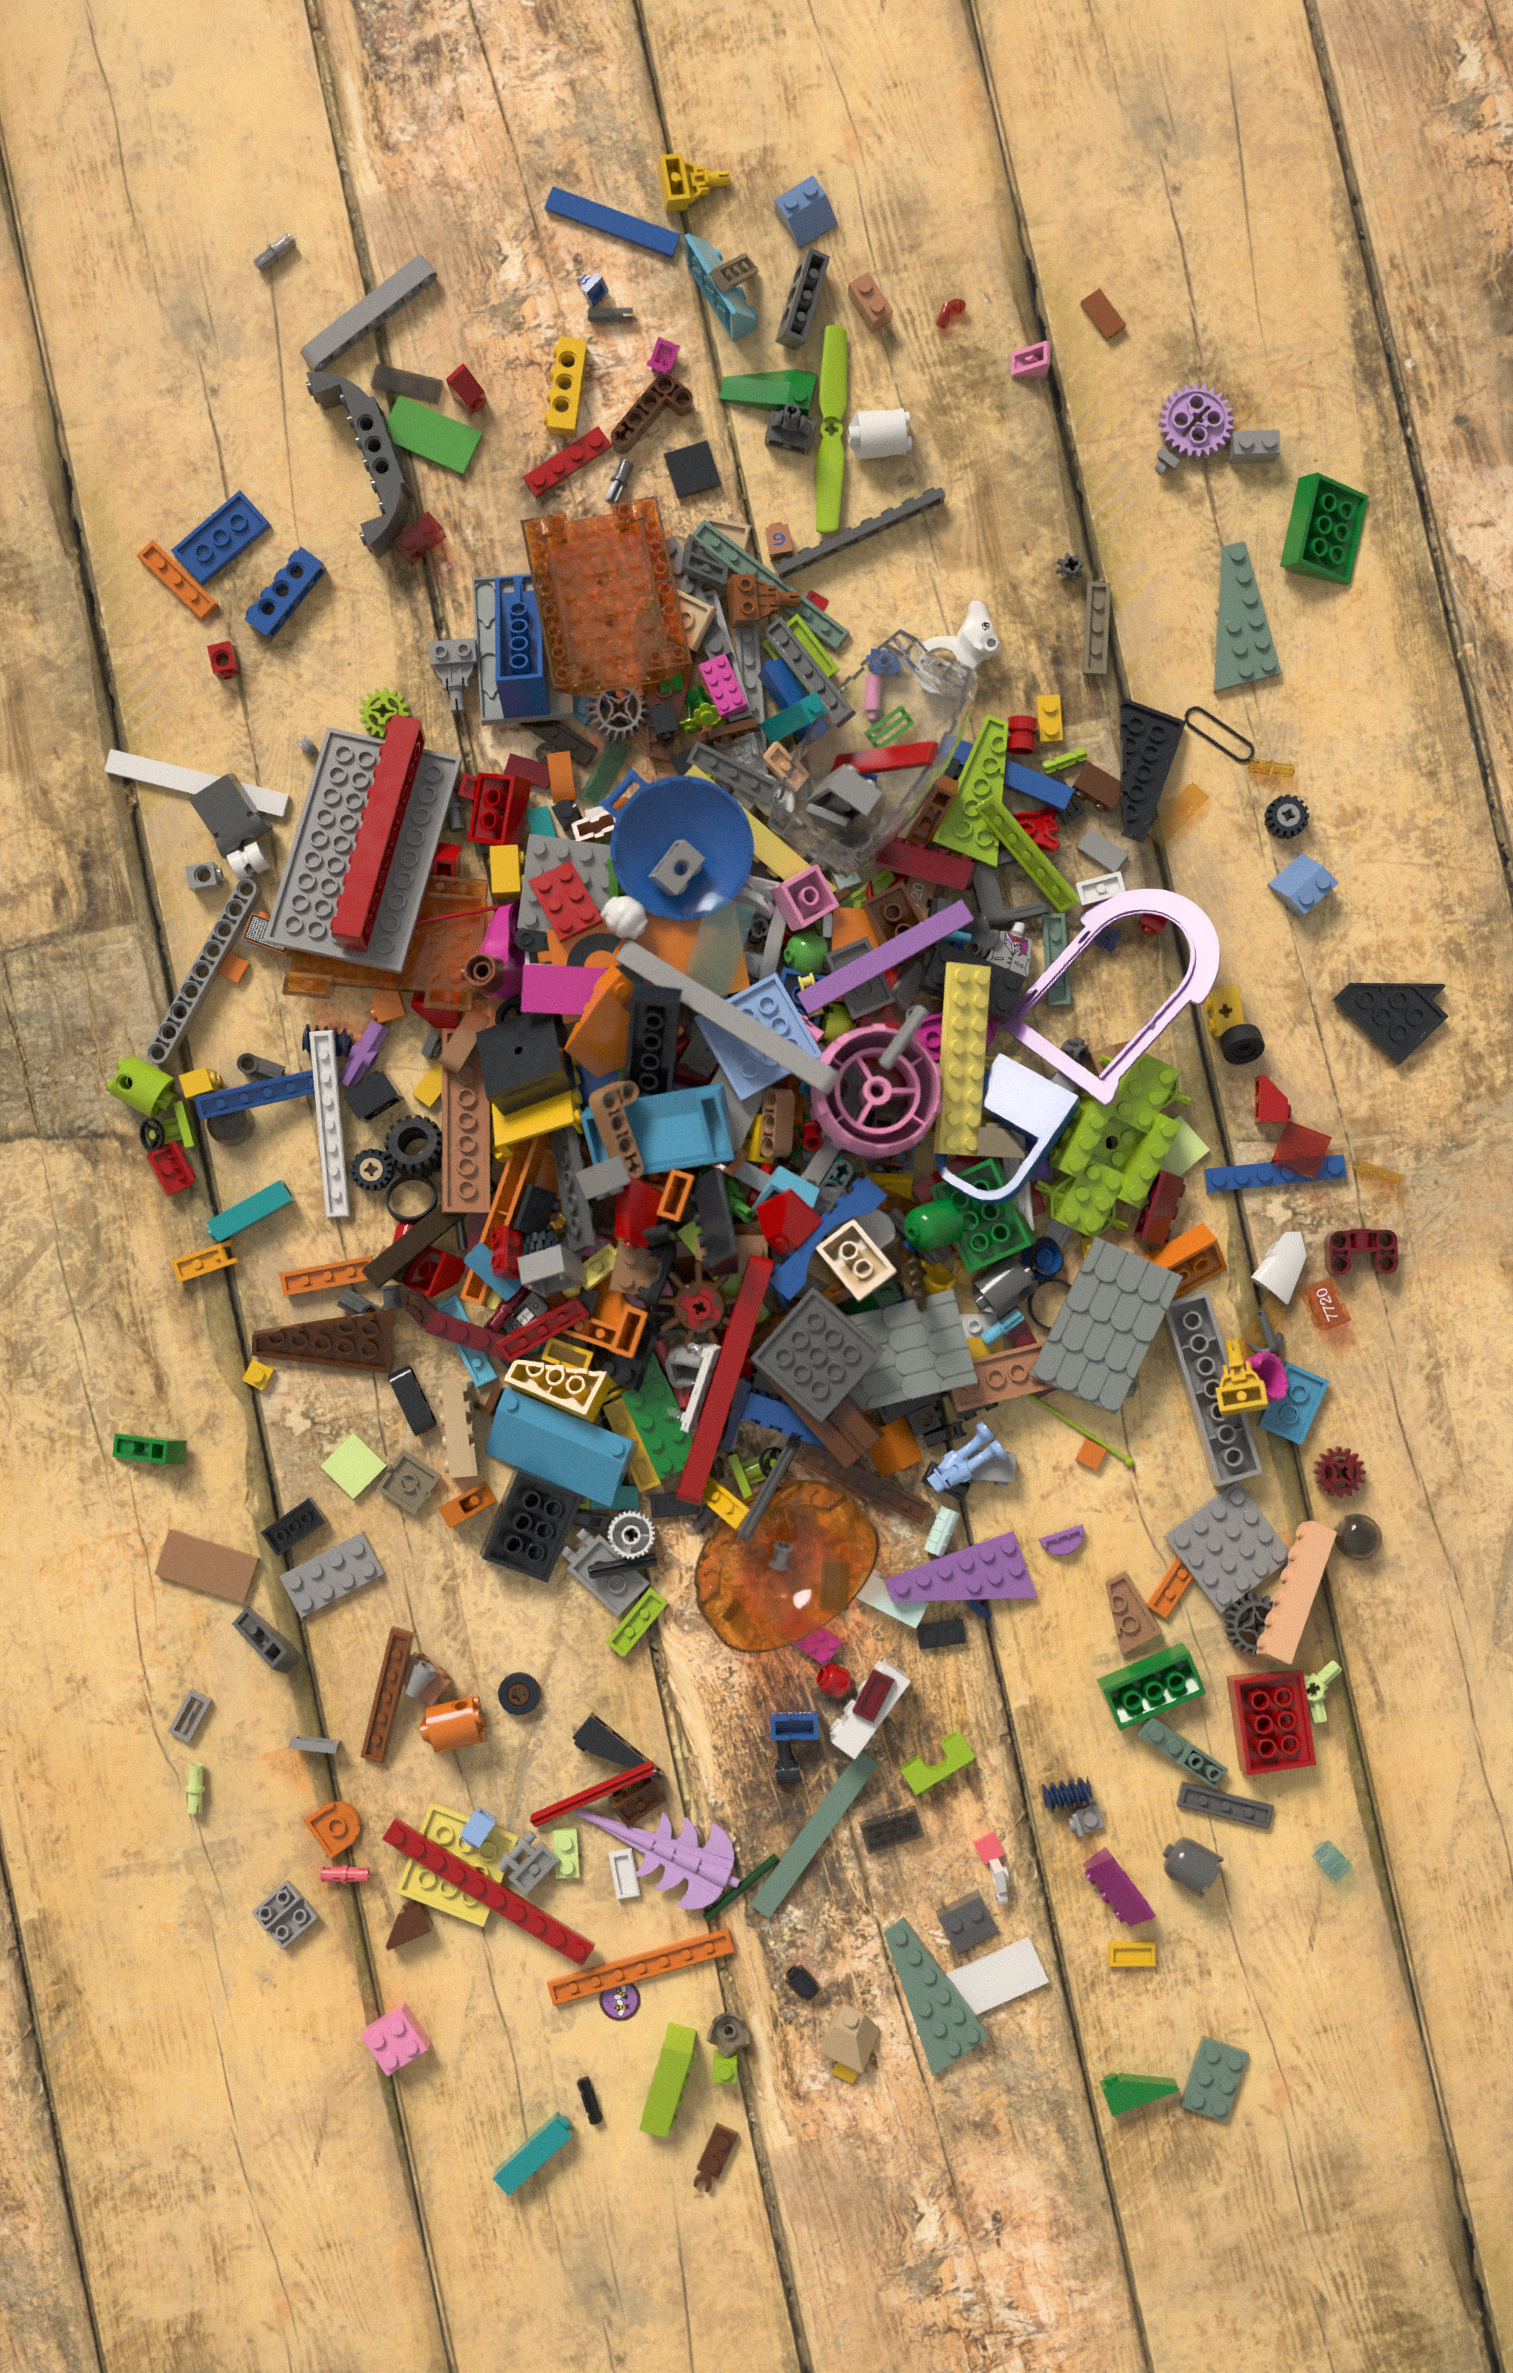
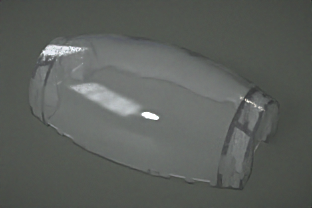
(939, 702)

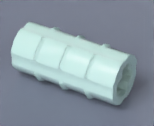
(941, 1531)

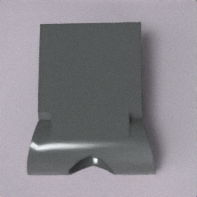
(229, 814)

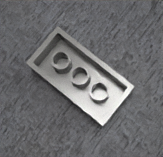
(846, 793)

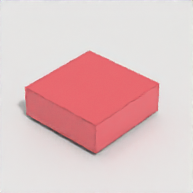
(989, 1847)

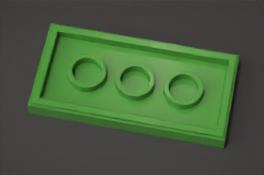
(433, 435)

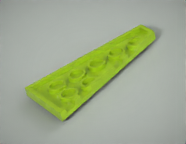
(981, 777)

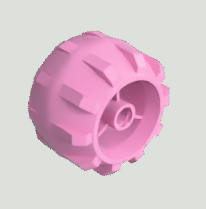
(923, 1092)

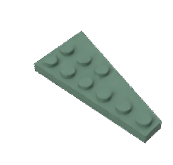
(1242, 633)
(940, 2012)

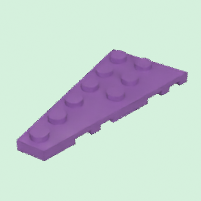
(977, 1572)

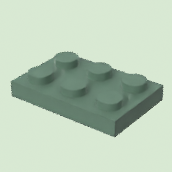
(1214, 2078)

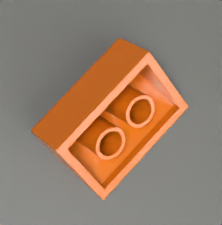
(1191, 1255)

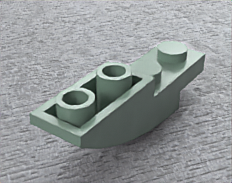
(1182, 1751)

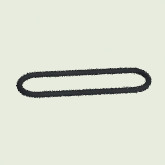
(1213, 741)

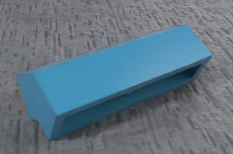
(479, 1261)

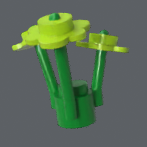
(704, 712)

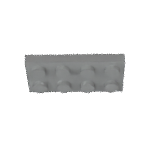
(332, 1574)

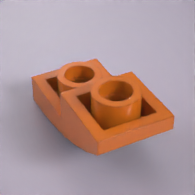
(561, 776)

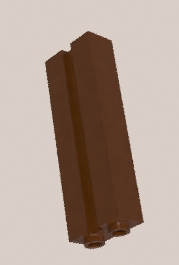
(845, 1431)

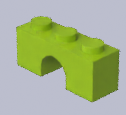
(923, 1776)

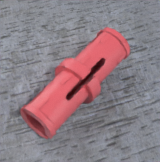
(345, 1874)

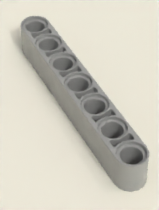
(368, 313)

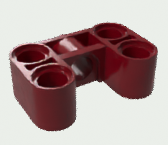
(1361, 1241)

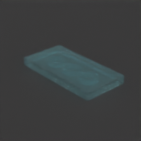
(719, 943)

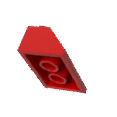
(499, 809)

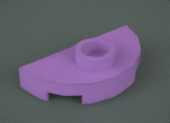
(1064, 1541)

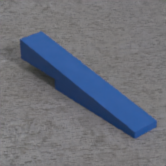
(1026, 781)

